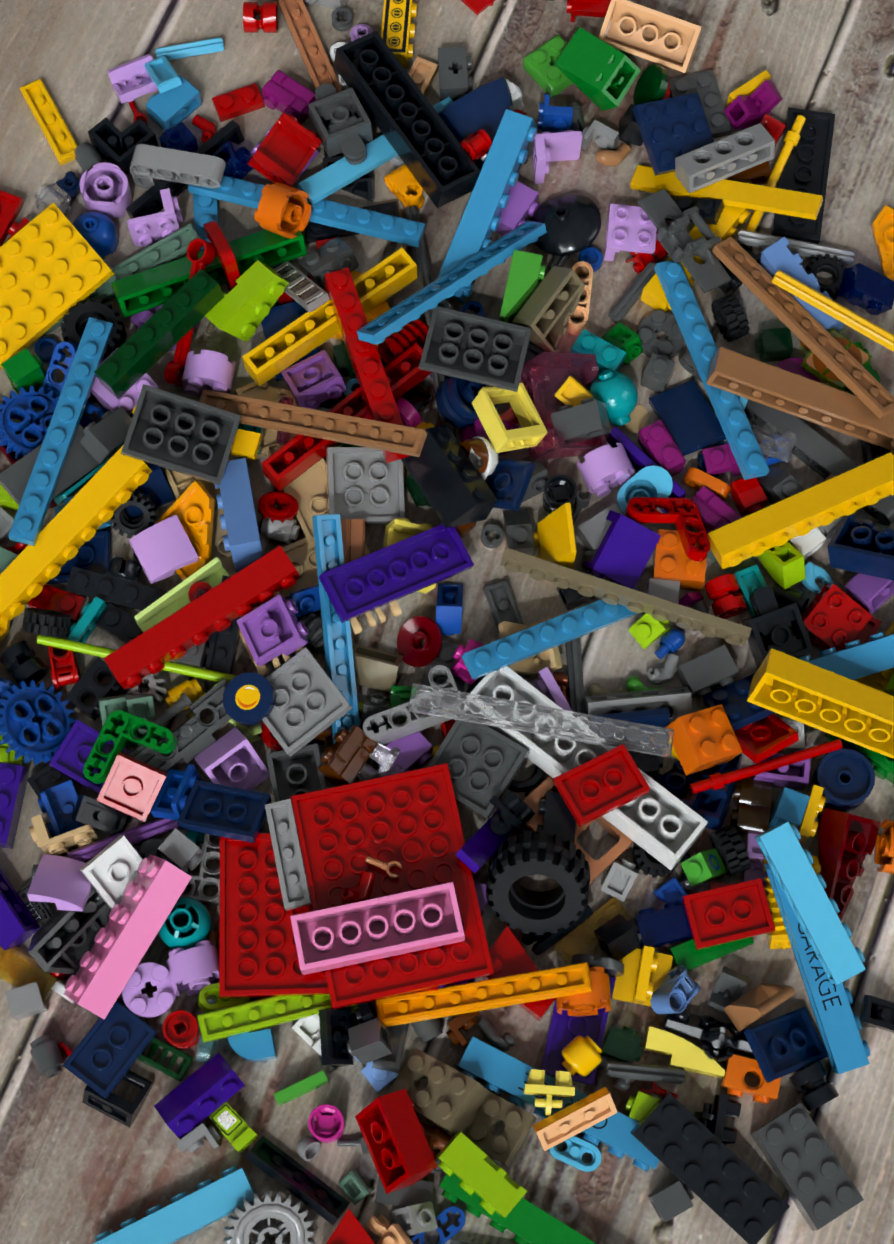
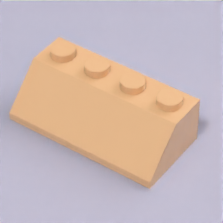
(650, 34)

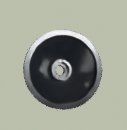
(570, 231)

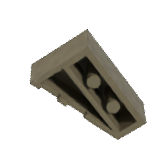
(550, 308)

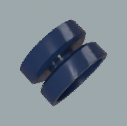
(455, 401)
(846, 766)

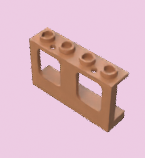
(596, 866)

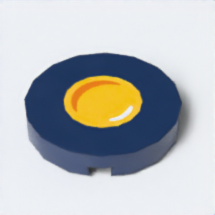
(249, 698)

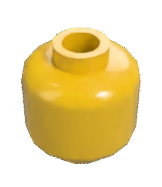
(581, 1055)

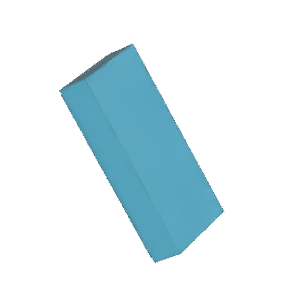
(162, 74)

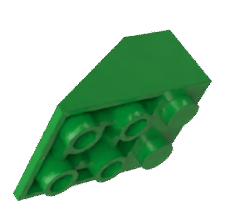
(597, 69)

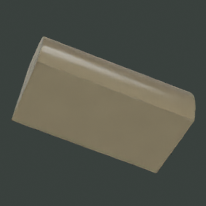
(376, 667)

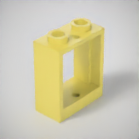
(507, 440)

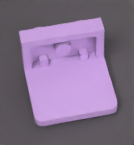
(156, 226)

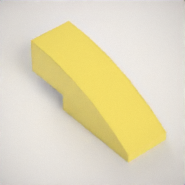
(681, 1053)

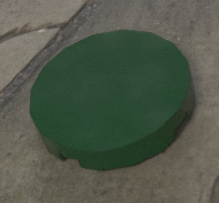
(651, 85)

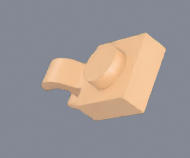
(388, 1233)

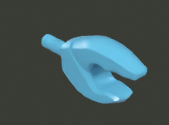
(812, 572)

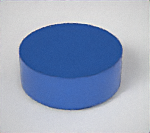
(592, 256)
(44, 348)

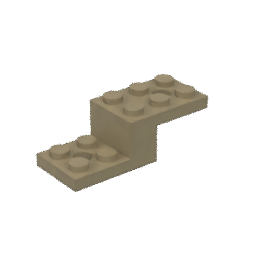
(463, 1105)

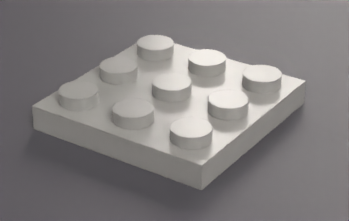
(364, 485)
(303, 702)

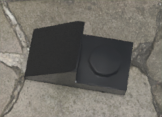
(877, 1013)

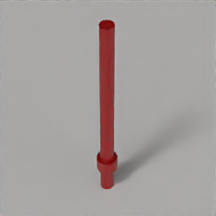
(718, 780)

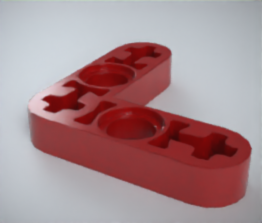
(223, 253)
(679, 511)

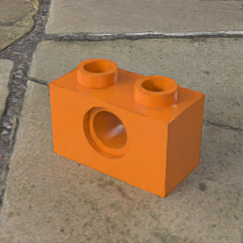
(735, 1085)

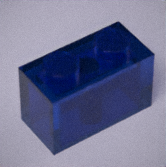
(867, 289)
(663, 926)

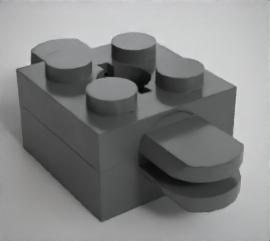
(341, 123)

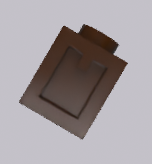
(461, 1021)

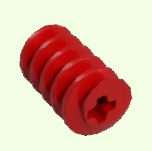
(400, 341)

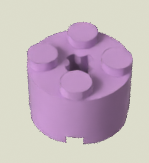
(106, 190)
(207, 371)
(606, 469)
(193, 968)
(140, 1003)

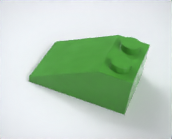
(523, 279)

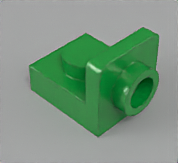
(625, 340)

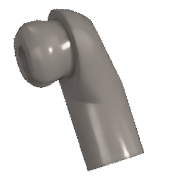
(664, 673)

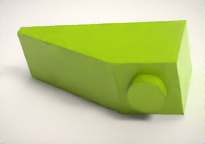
(784, 564)

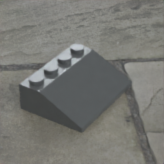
(475, 348)
(181, 434)

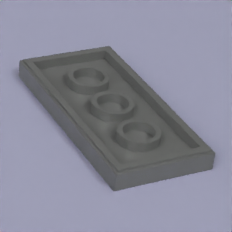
(76, 467)

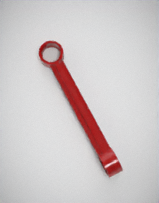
(184, 343)

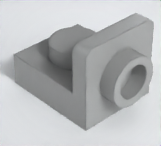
(601, 134)
(620, 878)
(193, 1140)
(416, 1218)

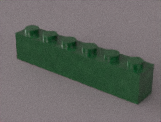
(159, 334)

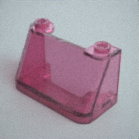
(542, 379)

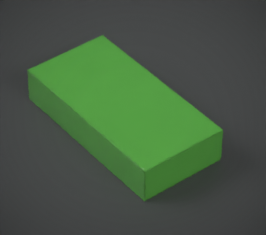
(301, 1088)

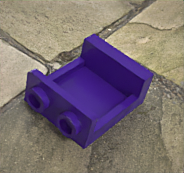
(623, 551)

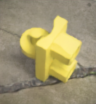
(562, 1088)

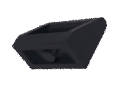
(117, 1107)

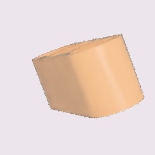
(582, 308)

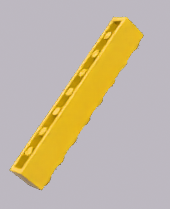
(321, 324)
(803, 512)
(69, 531)

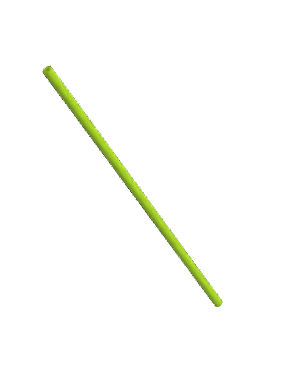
(169, 666)

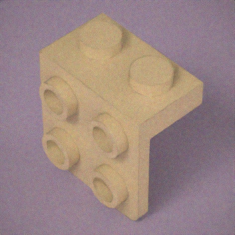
(533, 664)
(62, 843)

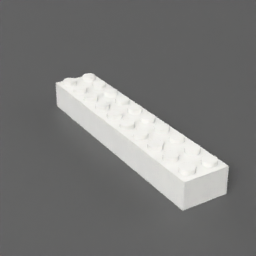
(653, 821)

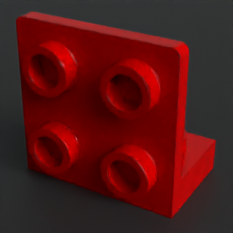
(835, 617)

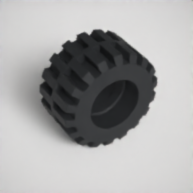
(76, 321)

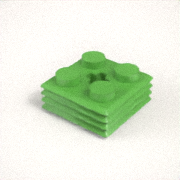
(539, 66)

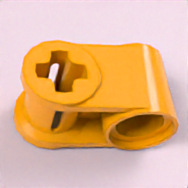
(405, 187)

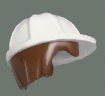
(481, 454)

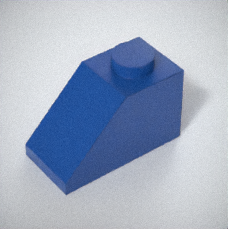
(449, 608)

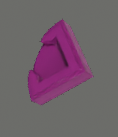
(690, 599)

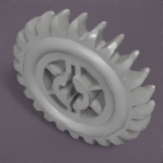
(291, 1218)

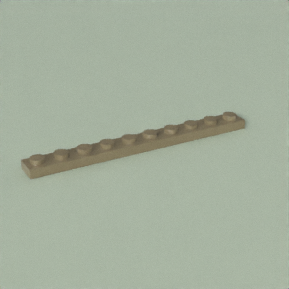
(617, 594)

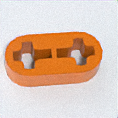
(697, 479)

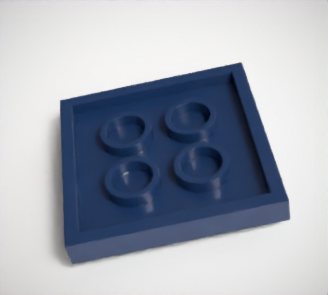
(672, 129)

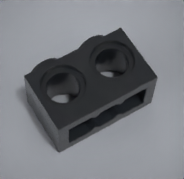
(90, 686)

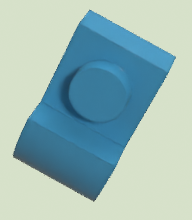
(254, 1046)

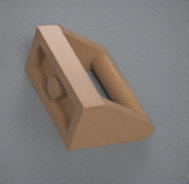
(757, 1003)

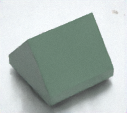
(356, 1186)

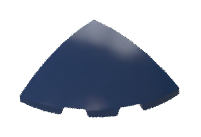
(478, 111)
(709, 804)

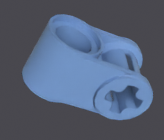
(674, 992)

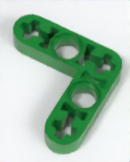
(124, 733)

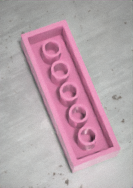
(377, 928)
(127, 935)

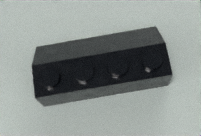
(450, 479)

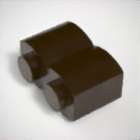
(752, 807)

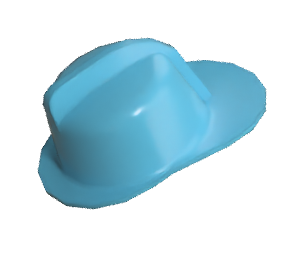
(648, 482)

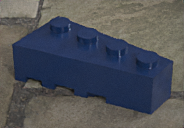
(862, 548)

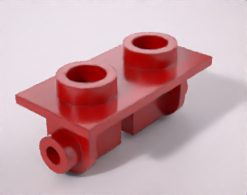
(642, 259)

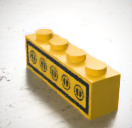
(398, 28)

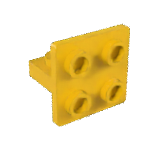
(642, 975)

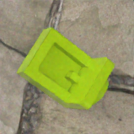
(648, 630)

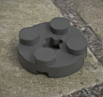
(658, 322)

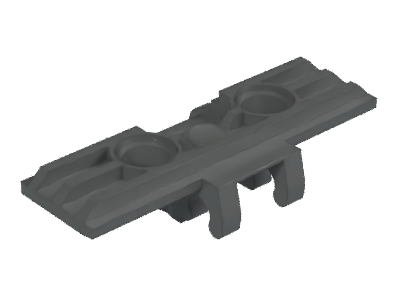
(680, 244)
(193, 734)

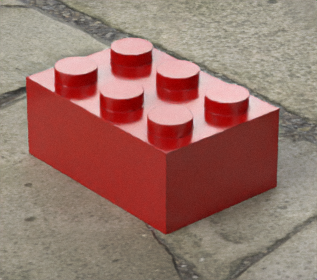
(396, 1141)

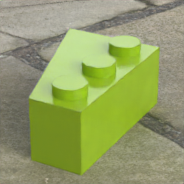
(480, 1175)

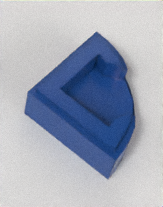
(670, 891)

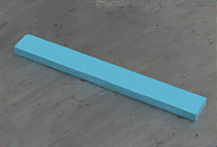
(342, 173)

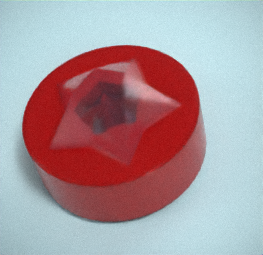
(197, 590)

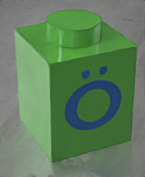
(703, 867)

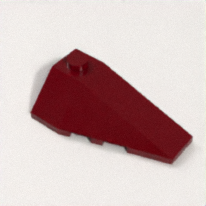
(842, 847)

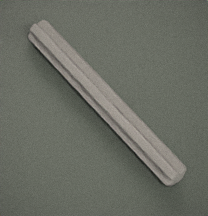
(796, 246)

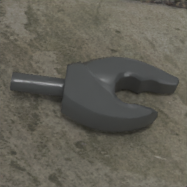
(151, 847)

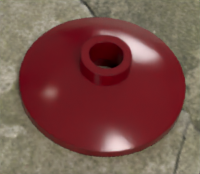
(411, 637)

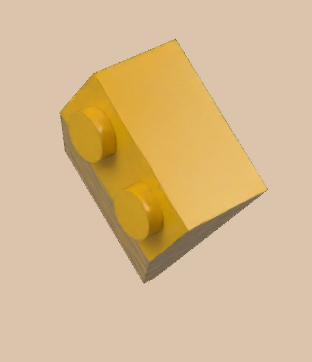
(556, 537)

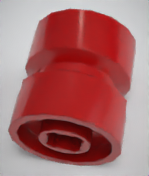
(268, 14)
(725, 594)
(181, 1029)

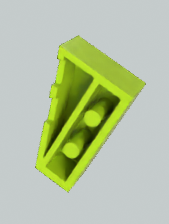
(248, 301)

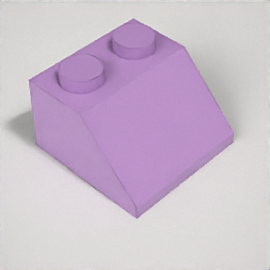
(126, 401)
(232, 762)

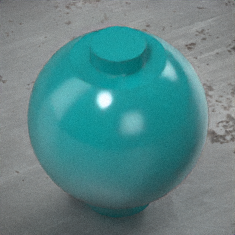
(617, 393)
(186, 924)

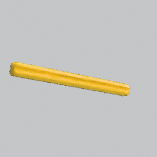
(834, 309)

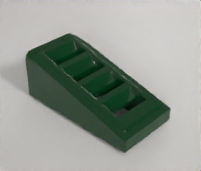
(187, 1059)

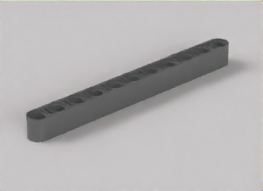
(809, 447)

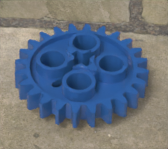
(21, 407)
(54, 717)

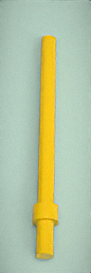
(791, 140)

